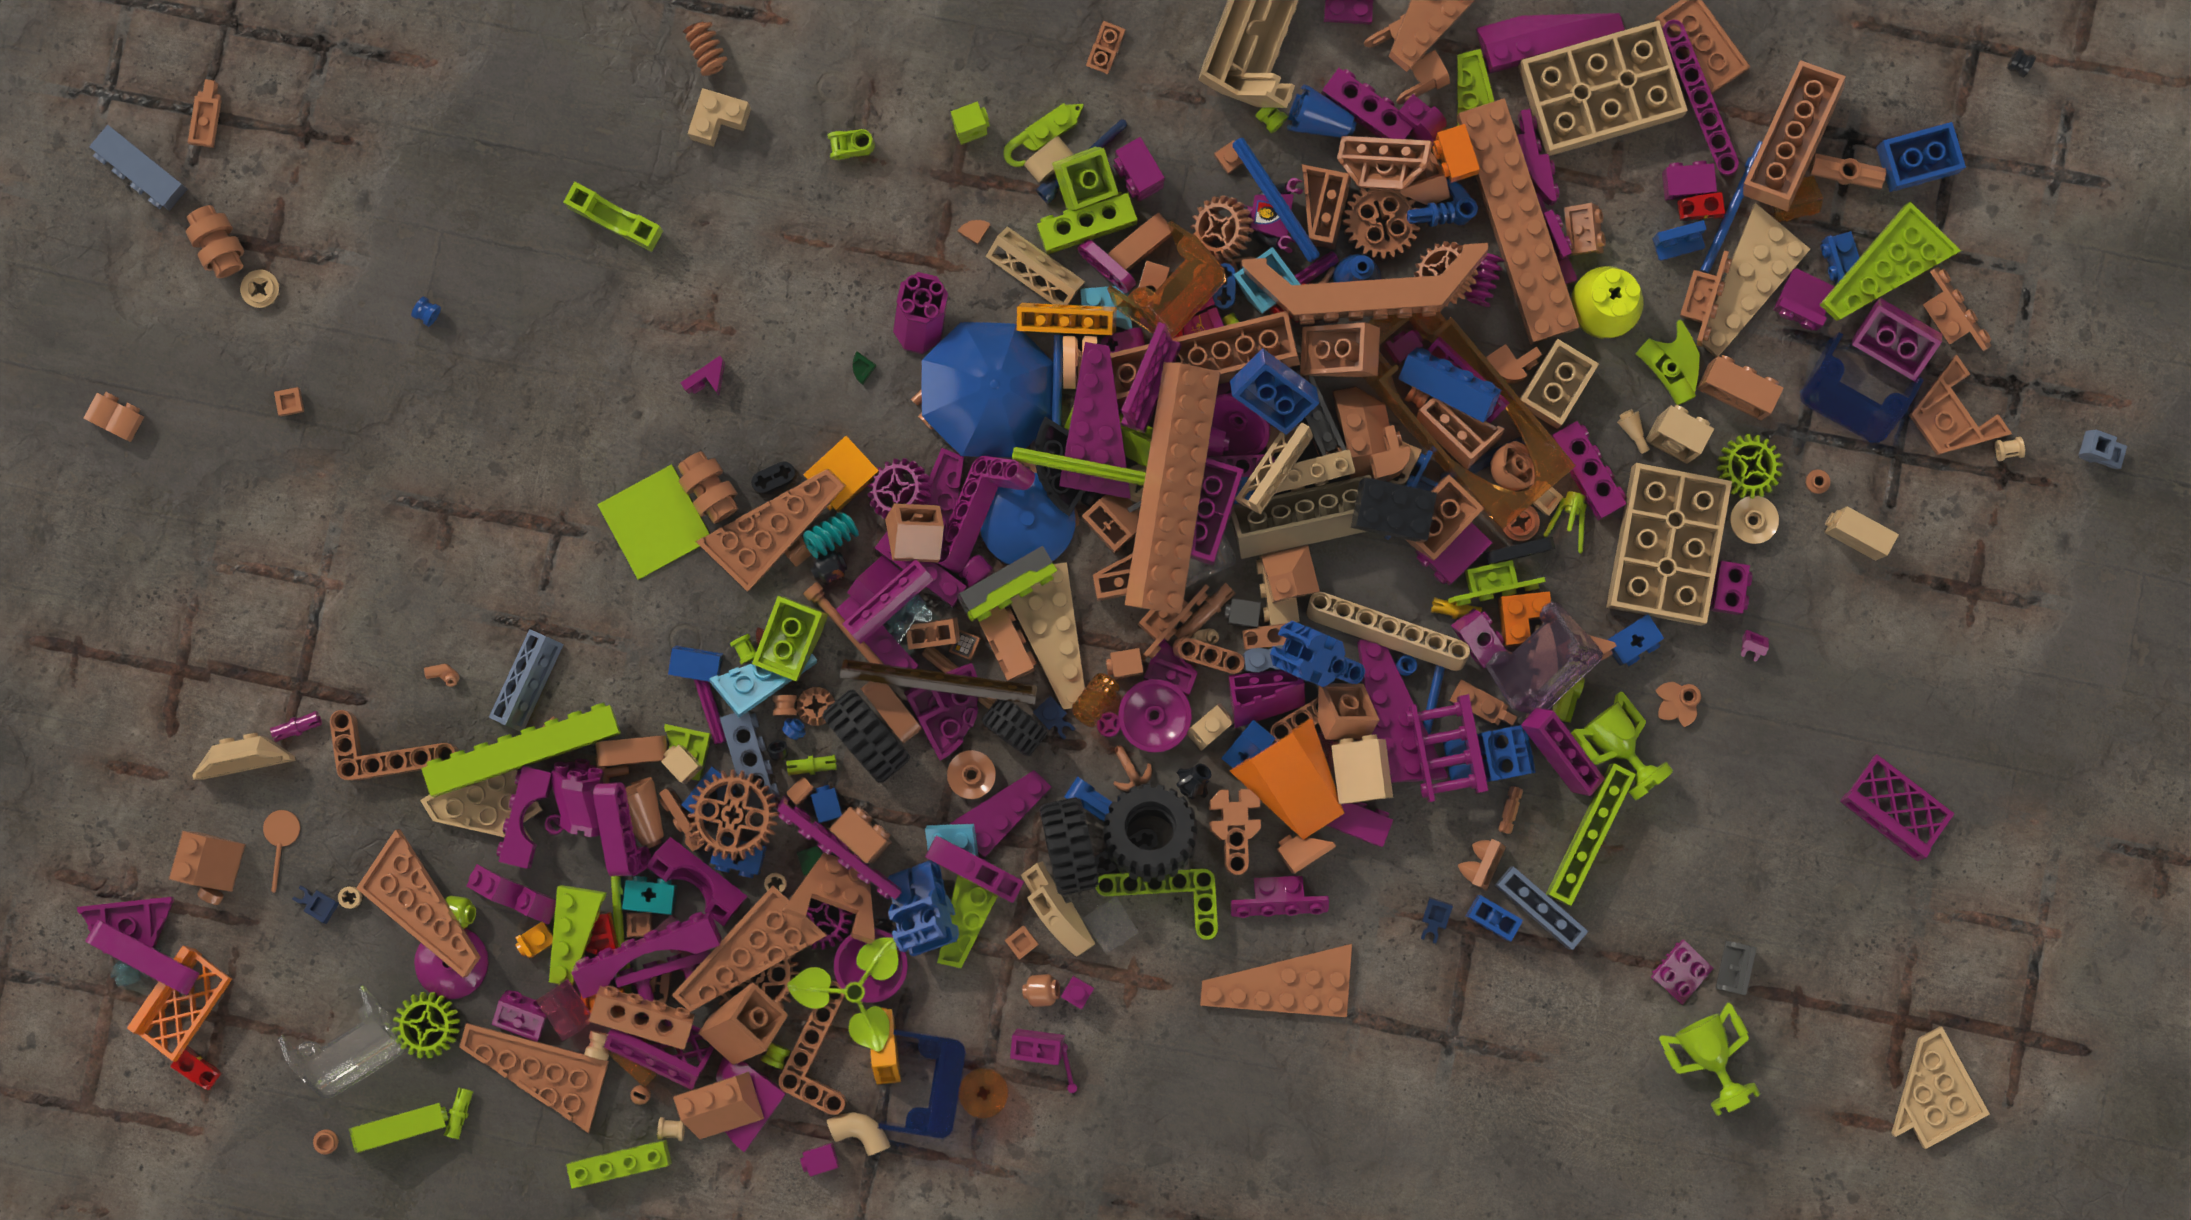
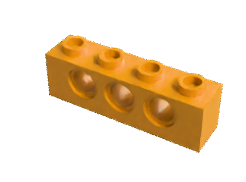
(1066, 318)

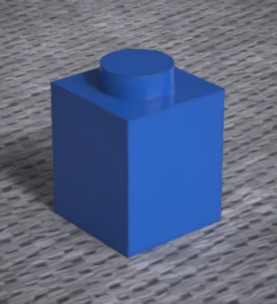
(826, 804)

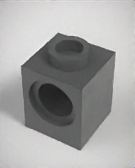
(1243, 613)

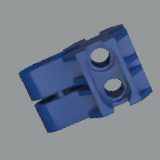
(1314, 656)
(1517, 751)
(922, 910)

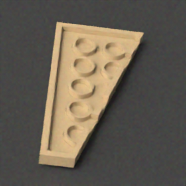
(1757, 269)
(1052, 632)

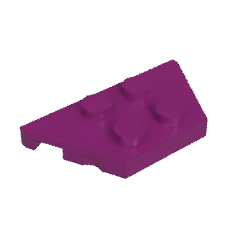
(135, 918)

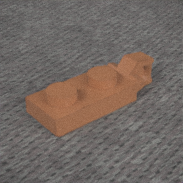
(205, 116)
(1484, 704)
(671, 802)

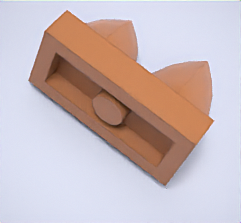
(1482, 873)

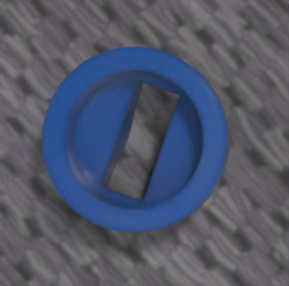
(1409, 664)

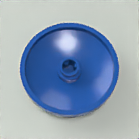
(1024, 522)

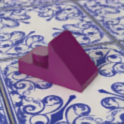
(711, 372)

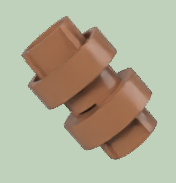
(211, 233)
(703, 479)

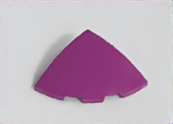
(944, 715)
(768, 1095)

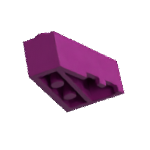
(1264, 695)

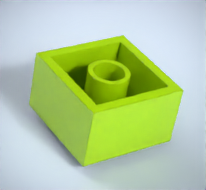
(1085, 178)

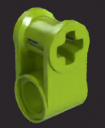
(848, 144)

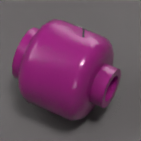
(975, 570)

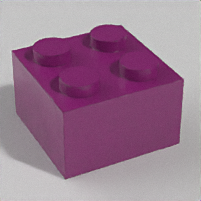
(1138, 169)

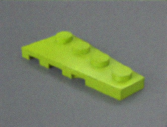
(1472, 82)
(971, 909)

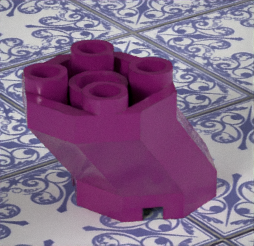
(920, 312)
(574, 791)

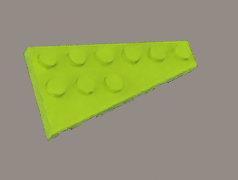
(1897, 255)

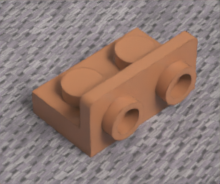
(1584, 228)

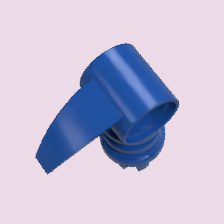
(1447, 213)

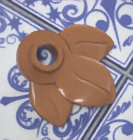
(1674, 703)

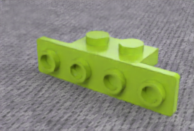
(1493, 579)

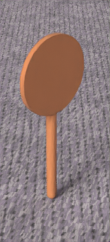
(281, 830)

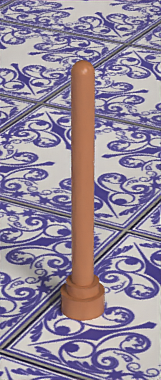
(816, 594)

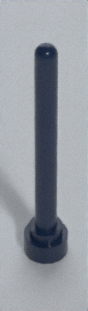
(1048, 190)

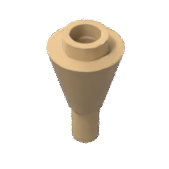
(1631, 424)

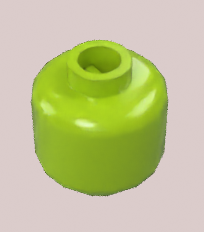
(462, 909)

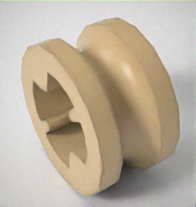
(768, 880)
(358, 899)

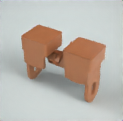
(1427, 70)

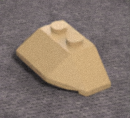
(241, 756)

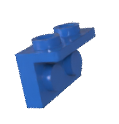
(1679, 240)
(1840, 253)

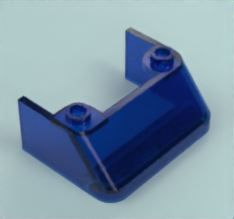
(1849, 407)
(940, 1115)

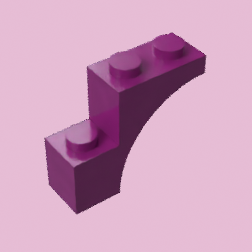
(512, 894)

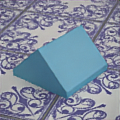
(1254, 293)

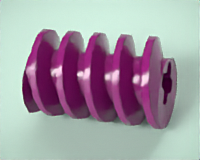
(1483, 280)

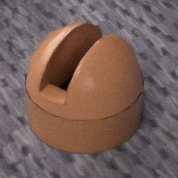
(644, 1091)

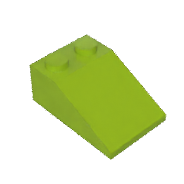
(789, 638)

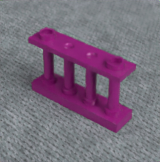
(1466, 732)

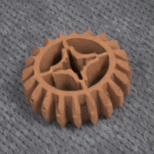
(1211, 216)
(1438, 261)

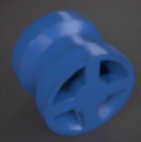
(426, 311)

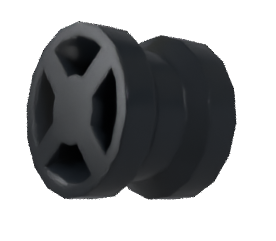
(2021, 62)

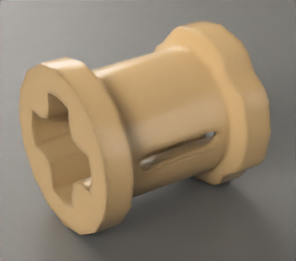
(2010, 448)
(670, 1129)

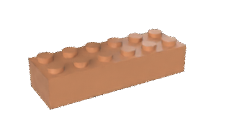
(1794, 135)

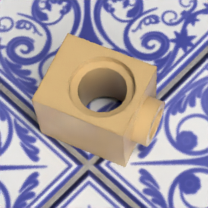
(681, 763)

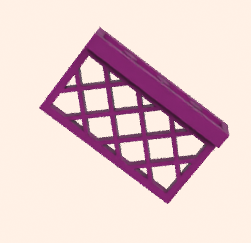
(1145, 389)
(1890, 826)
(655, 1057)

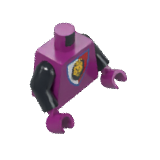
(1266, 223)

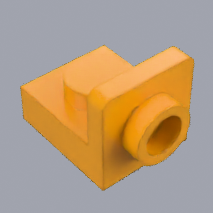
(534, 940)

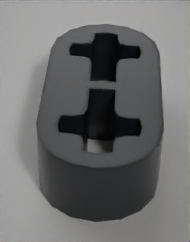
(771, 472)

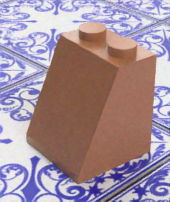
(207, 861)
(744, 1025)

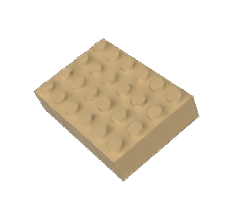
(1602, 88)
(1669, 544)

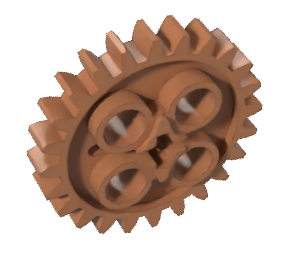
(1361, 226)

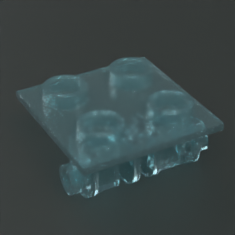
(904, 618)

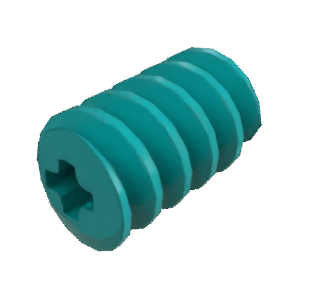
(828, 533)

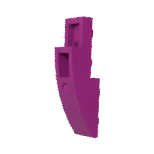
(1538, 165)
(974, 869)

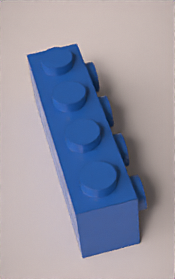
(1450, 384)

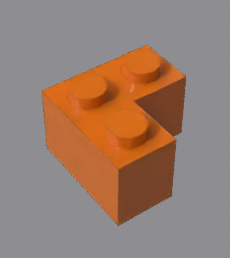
(1456, 153)
(1515, 615)

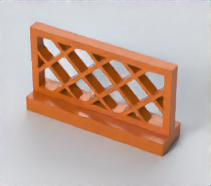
(162, 995)

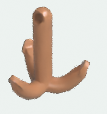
(1131, 771)

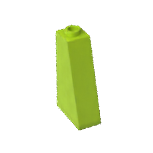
(398, 1127)

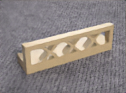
(1037, 264)
(1277, 471)

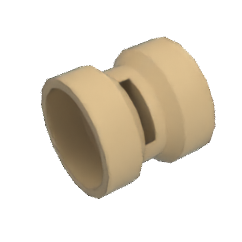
(596, 1046)

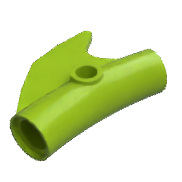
(1681, 357)

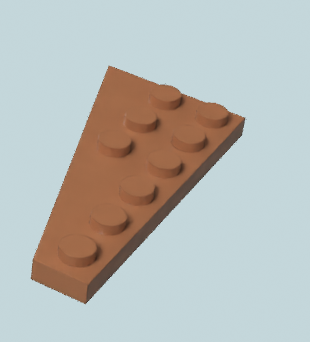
(1423, 26)
(760, 537)
(410, 897)
(751, 947)
(1296, 985)
(549, 1073)

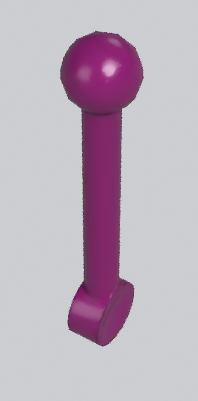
(1072, 1088)

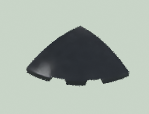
(1053, 440)

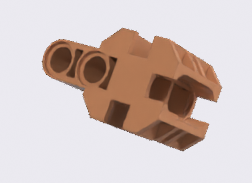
(1235, 819)

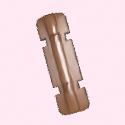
(1510, 810)

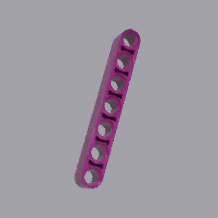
(1692, 89)

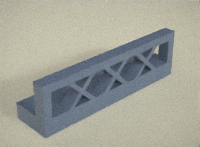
(528, 682)

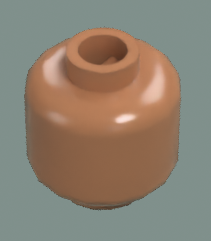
(1041, 990)

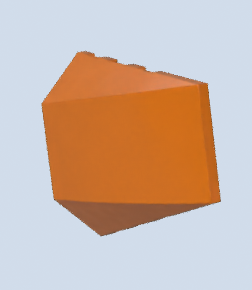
(1294, 781)

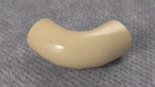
(860, 1127)

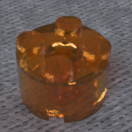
(977, 1105)

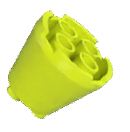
(1599, 313)

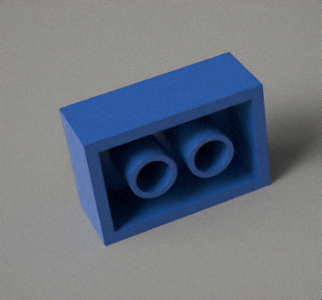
(1921, 157)
(1274, 391)

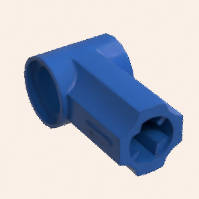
(1091, 799)

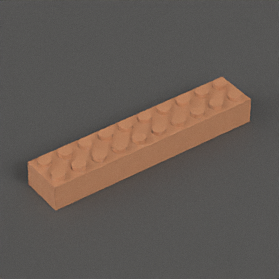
(1519, 223)
(1172, 487)

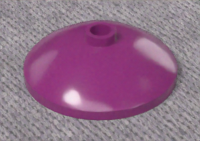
(1246, 435)
(1171, 723)
(847, 970)
(445, 981)

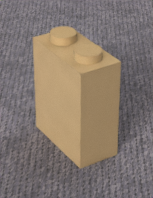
(1860, 533)
(1362, 770)

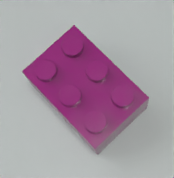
(1897, 339)

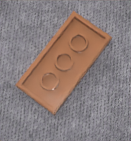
(1713, 48)

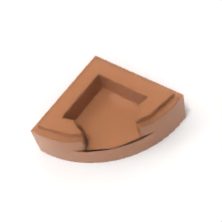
(974, 230)

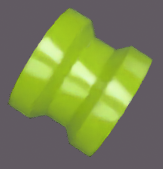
(776, 1055)

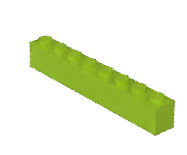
(522, 750)

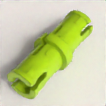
(811, 765)
(458, 1113)

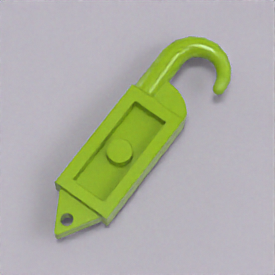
(1043, 131)

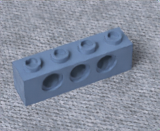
(732, 726)

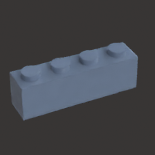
(138, 167)
(1541, 908)

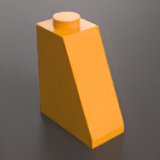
(886, 1062)

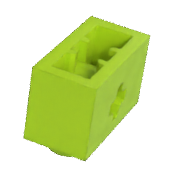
(970, 122)

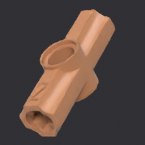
(1862, 174)

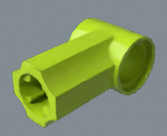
(1566, 704)

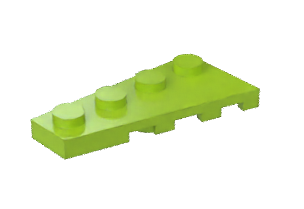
(573, 923)

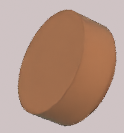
(210, 895)

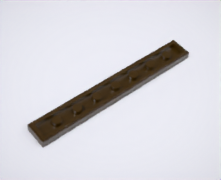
(938, 681)

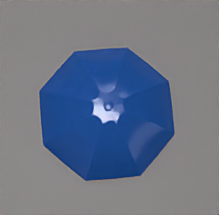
(986, 389)

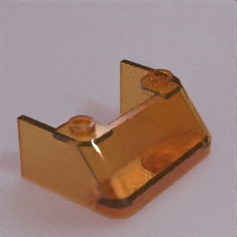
(1181, 292)

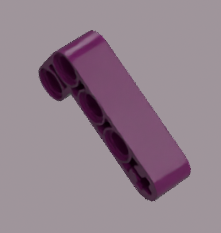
(617, 832)

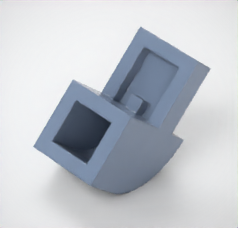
(2102, 448)

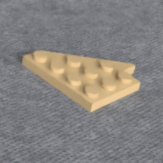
(479, 805)
(1937, 1093)

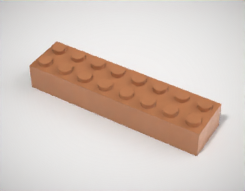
(1217, 349)

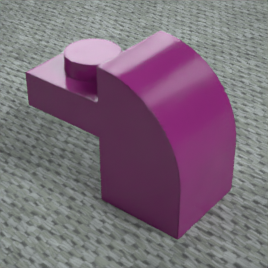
(1423, 119)

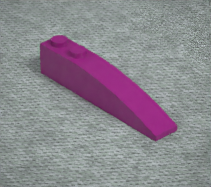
(1530, 35)

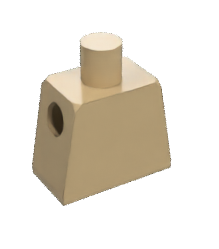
(1210, 726)

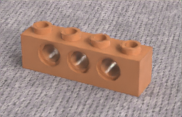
(649, 1028)

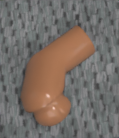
(443, 671)

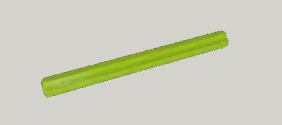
(1078, 466)

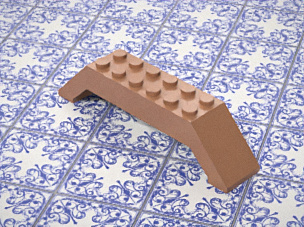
(1366, 297)

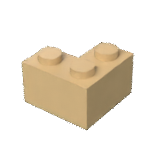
(717, 110)

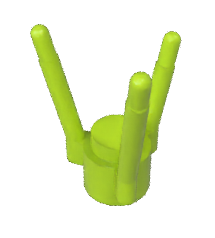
(1573, 505)

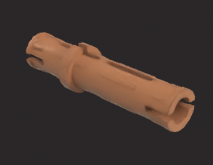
(1207, 610)

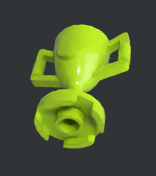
(1617, 738)
(1709, 1048)

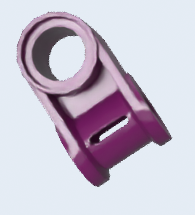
(1125, 340)

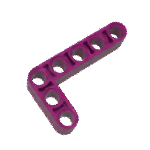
(973, 505)

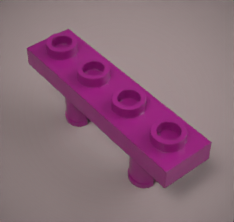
(642, 978)

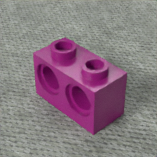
(1725, 586)

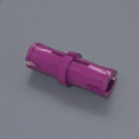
(296, 726)

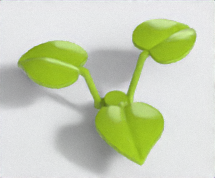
(865, 1028)

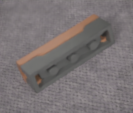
(1325, 434)

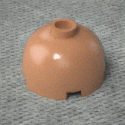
(1512, 467)

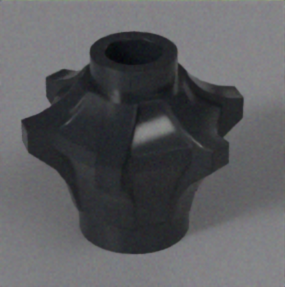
(1194, 780)

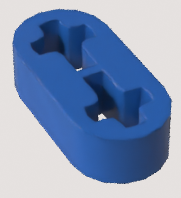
(1231, 289)

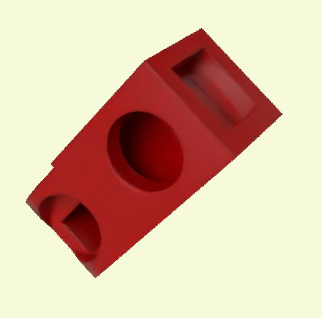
(1701, 207)
(196, 1069)

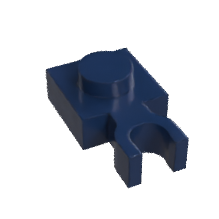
(1051, 715)
(318, 905)
(1437, 915)

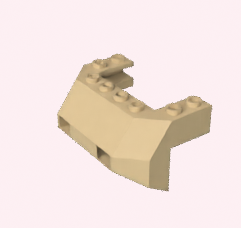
(1246, 51)

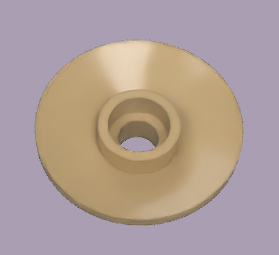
(1766, 517)

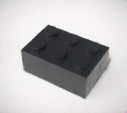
(1393, 510)

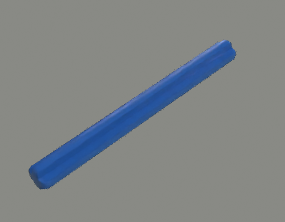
(1275, 199)

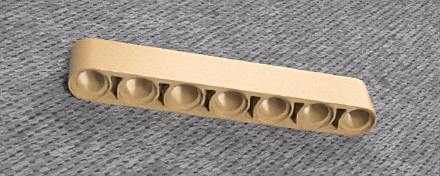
(1379, 622)

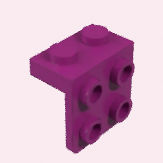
(1802, 298)

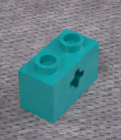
(635, 897)

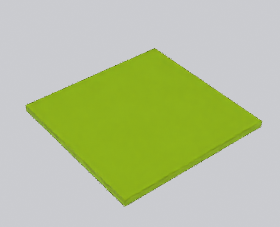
(654, 522)

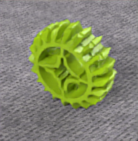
(1757, 472)
(429, 1014)

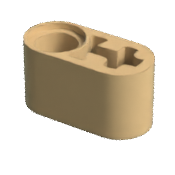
(1041, 162)

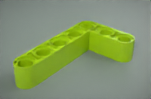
(1168, 887)

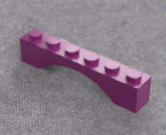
(692, 936)

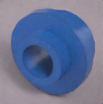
(794, 728)

